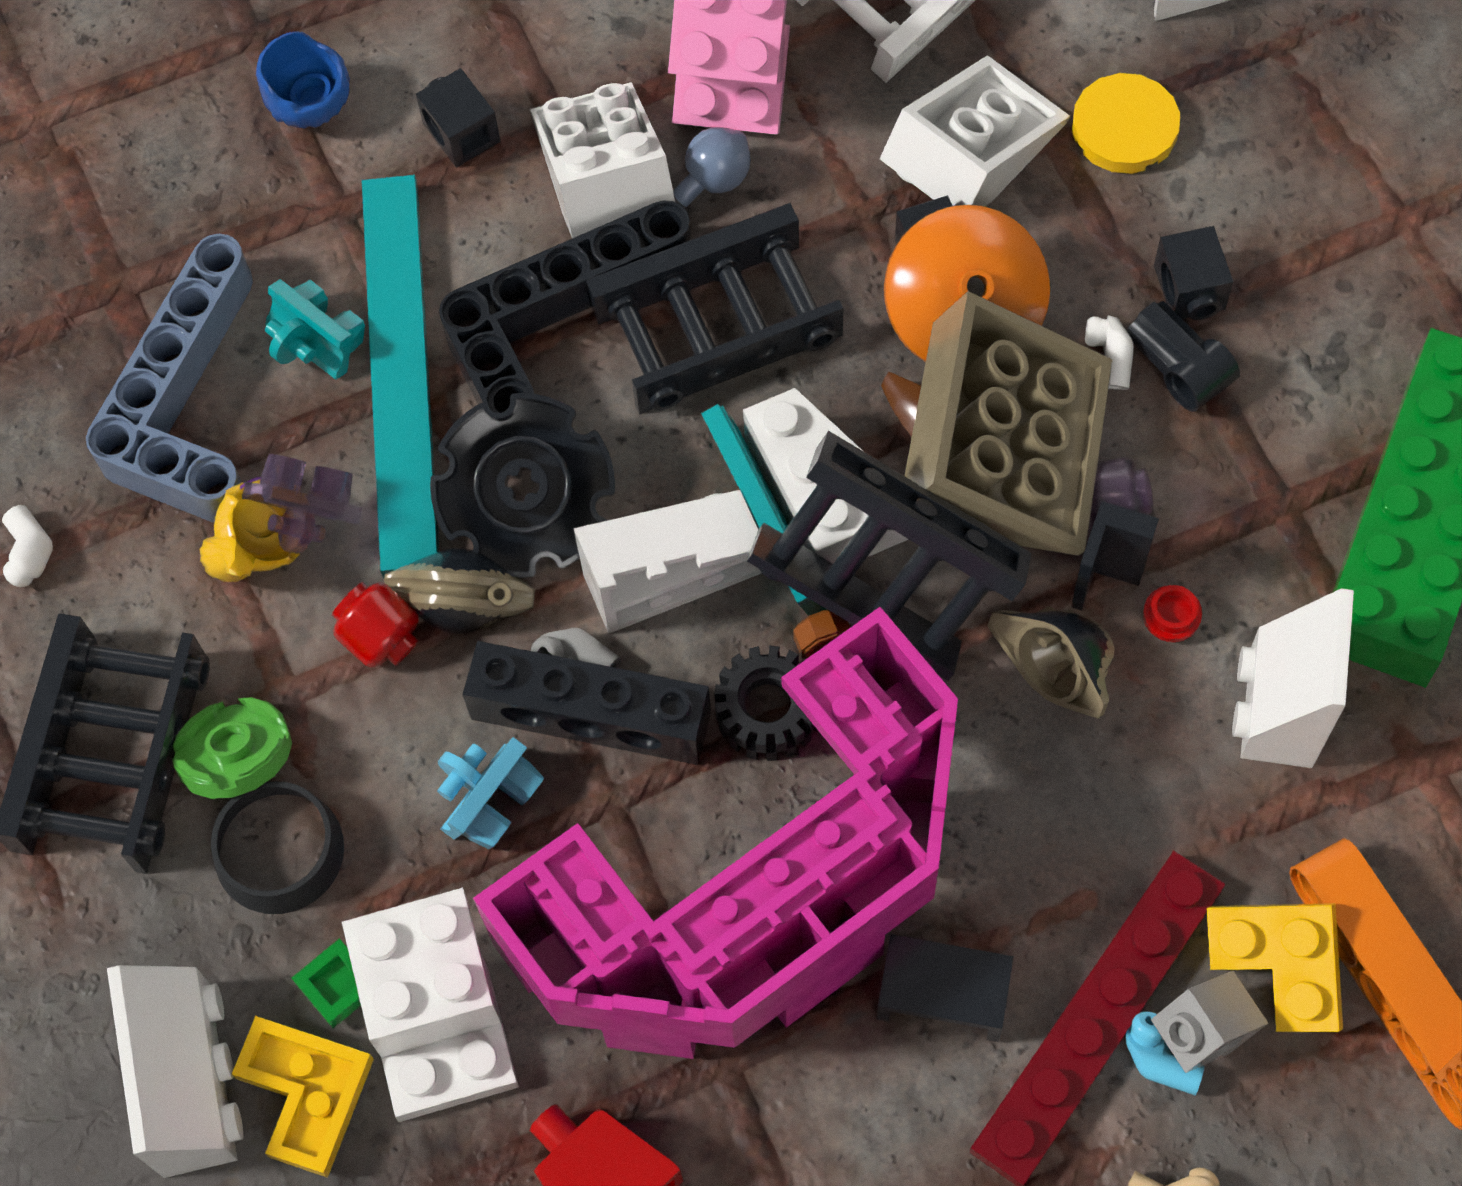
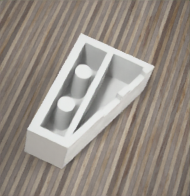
(783, 443)
(666, 556)

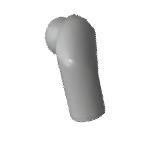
(576, 645)

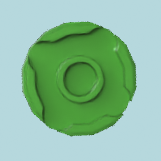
(231, 748)

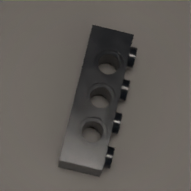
(587, 702)

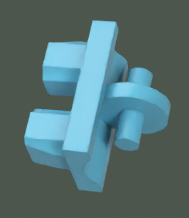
(505, 771)

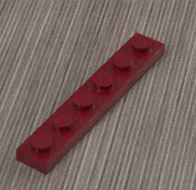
(1096, 1020)

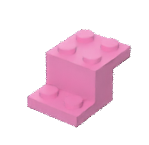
(729, 63)

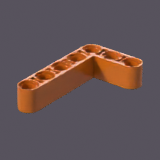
(1390, 968)

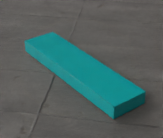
(750, 481)

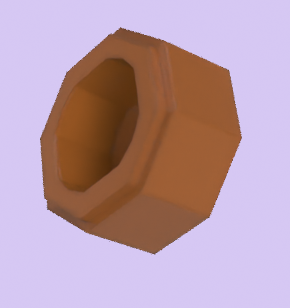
(818, 631)

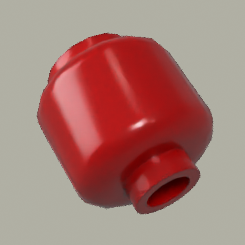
(375, 624)

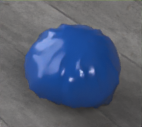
(302, 80)

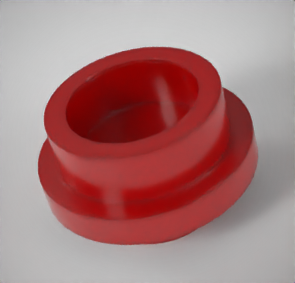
(1172, 613)

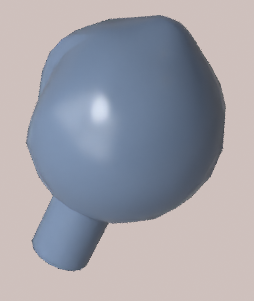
(716, 162)

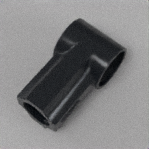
(1191, 367)

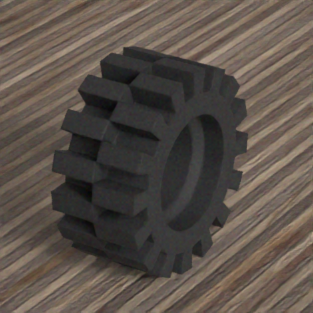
(740, 725)

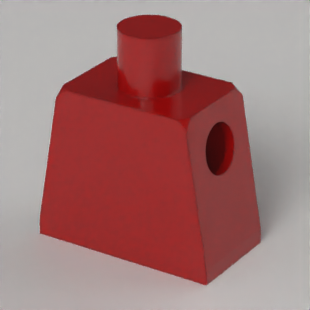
(598, 1153)

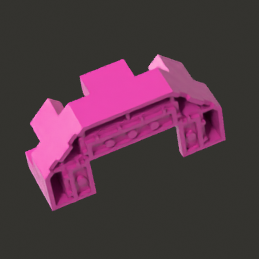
(782, 918)

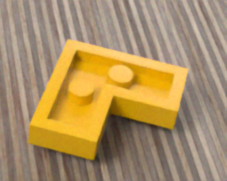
(1298, 947)
(320, 1088)

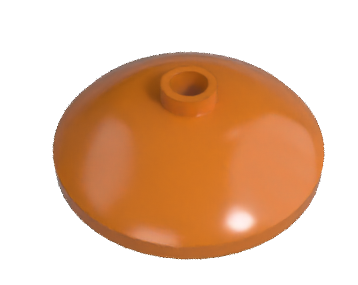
(946, 250)

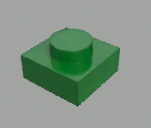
(330, 984)

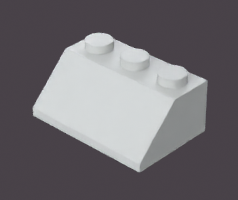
(174, 1068)

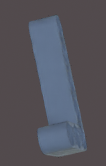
(171, 384)

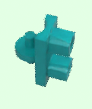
(305, 331)

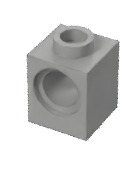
(1209, 1021)

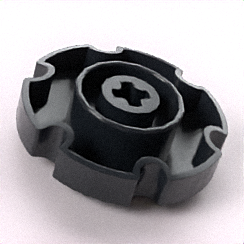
(490, 450)

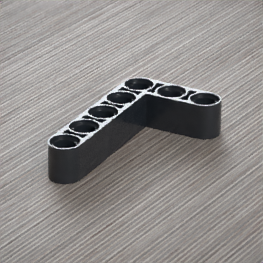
(548, 299)

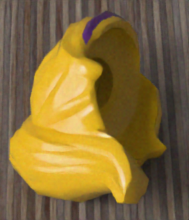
(242, 539)

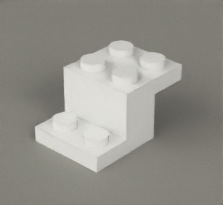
(429, 1004)

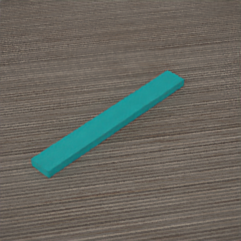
(399, 371)

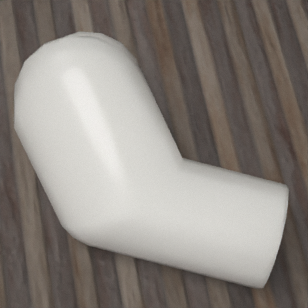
(1116, 345)
(30, 550)

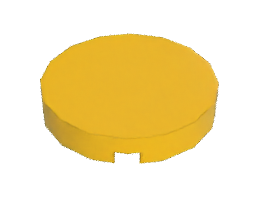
(1126, 122)

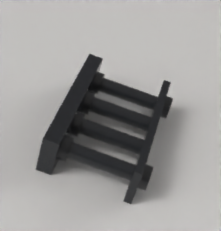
(706, 259)
(913, 512)
(59, 705)

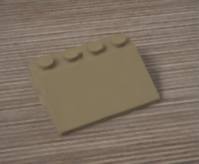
(1010, 424)

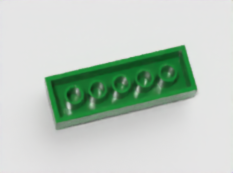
(1410, 528)

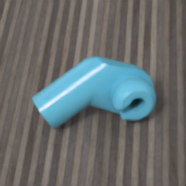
(1155, 1058)

